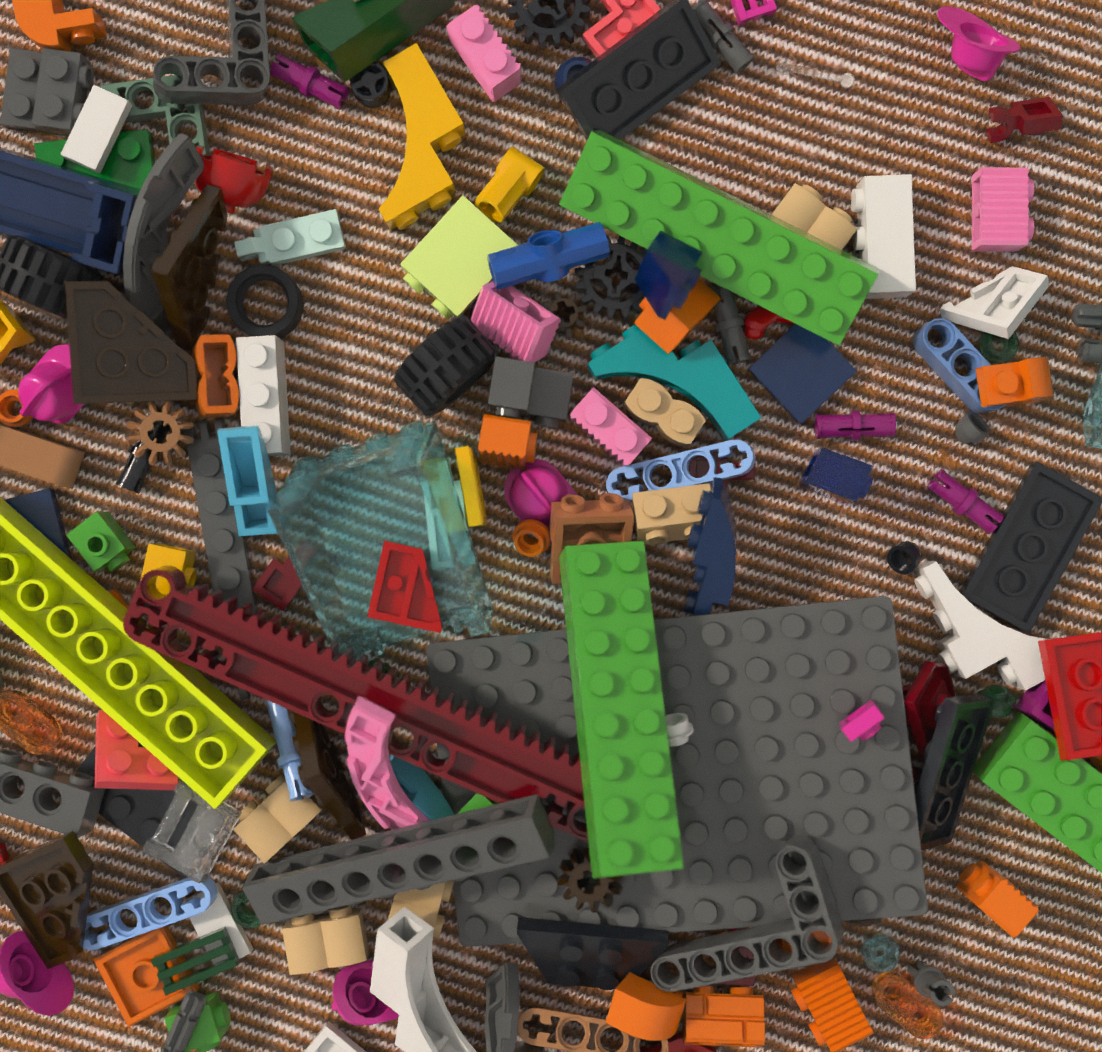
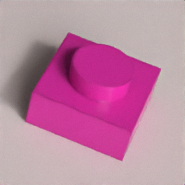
(862, 722)

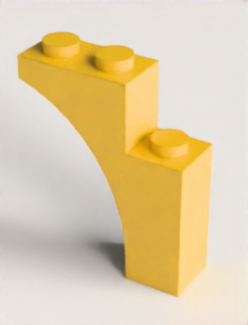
(430, 126)

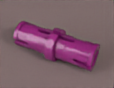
(309, 81)
(855, 425)
(965, 501)

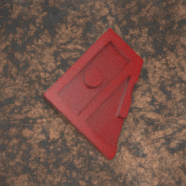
(404, 589)

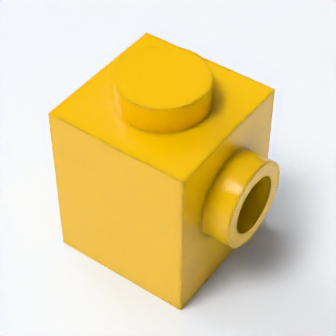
(163, 555)

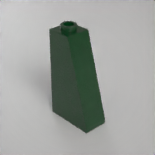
(356, 34)

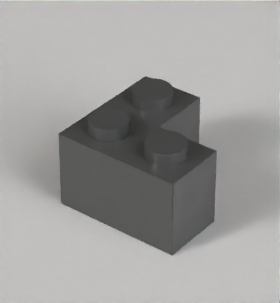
(529, 391)

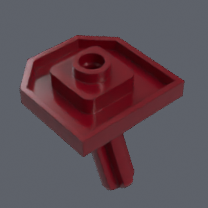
(923, 699)

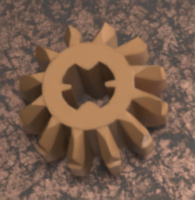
(147, 426)

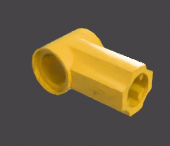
(513, 178)

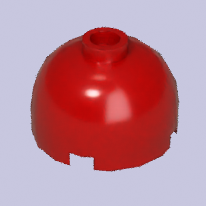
(236, 176)

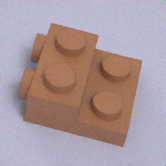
(587, 522)

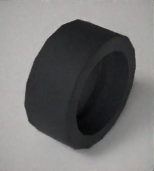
(261, 273)

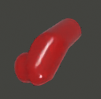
(760, 319)

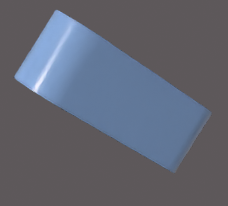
(942, 361)

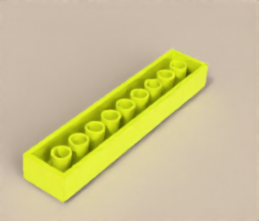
(144, 691)

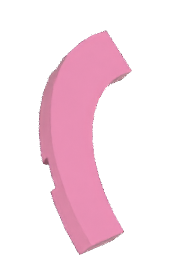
(371, 767)

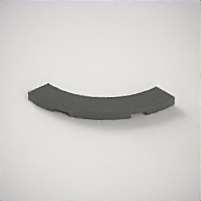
(147, 226)
(502, 1008)

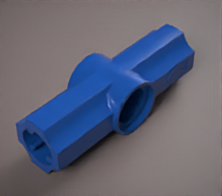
(548, 255)

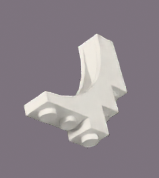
(974, 637)

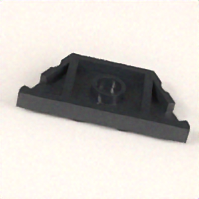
(589, 952)

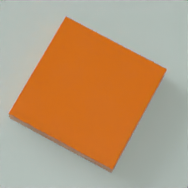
(133, 978)

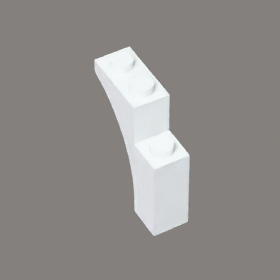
(407, 984)

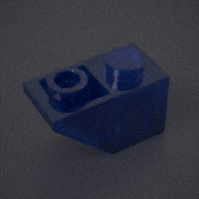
(668, 273)
(837, 476)

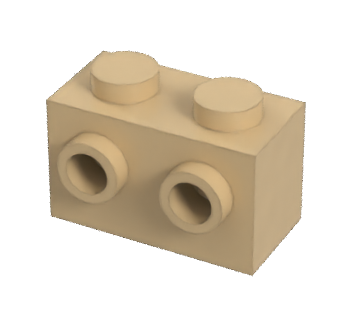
(666, 513)

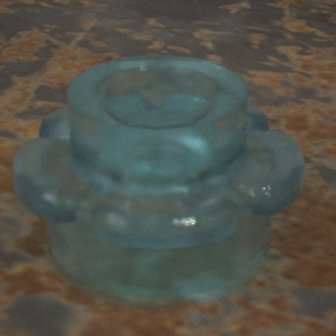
(885, 962)

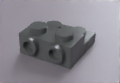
(45, 90)

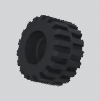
(39, 274)
(445, 365)

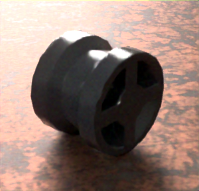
(368, 79)

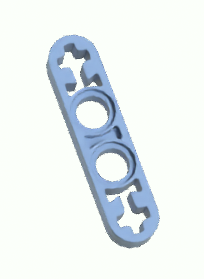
(679, 467)
(147, 916)

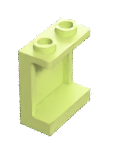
(453, 258)

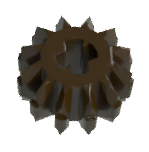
(581, 888)

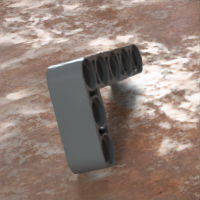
(228, 69)
(761, 939)

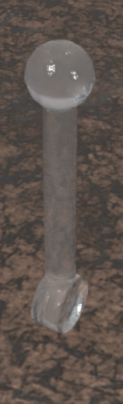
(785, 66)

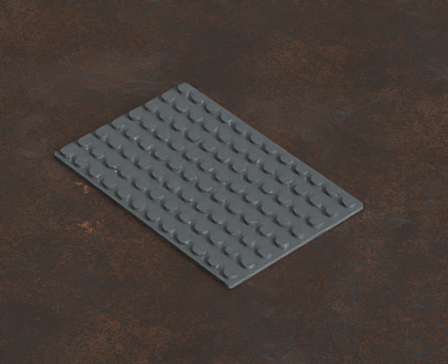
(751, 776)

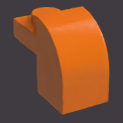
(54, 28)
(1015, 382)
(645, 1009)

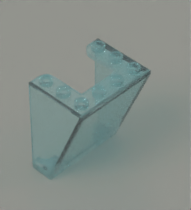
(344, 508)

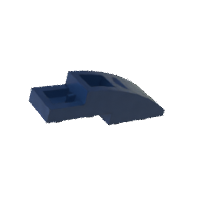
(713, 551)

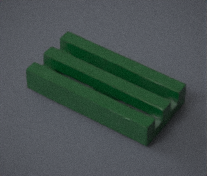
(165, 973)

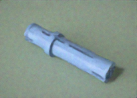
(289, 758)

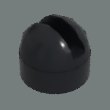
(904, 557)

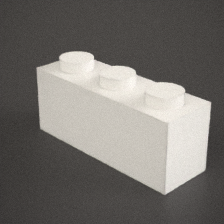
(886, 233)
(264, 390)

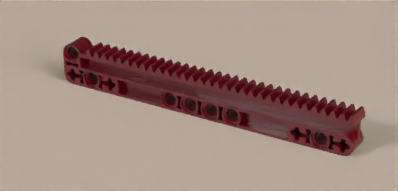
(298, 672)

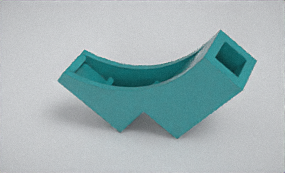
(698, 376)

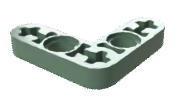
(162, 109)

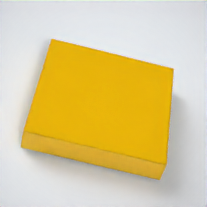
(471, 486)

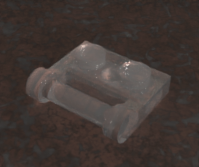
(202, 838)

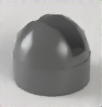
(971, 429)

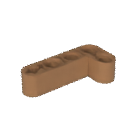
(39, 457)
(593, 1029)

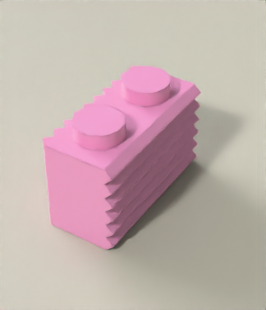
(484, 53)
(1001, 209)
(514, 322)
(609, 427)

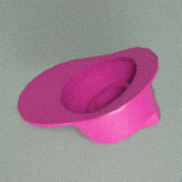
(975, 44)
(48, 388)
(534, 489)
(28, 979)
(354, 999)

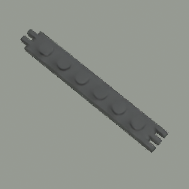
(224, 548)

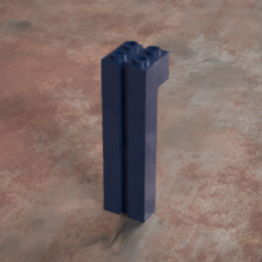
(65, 209)

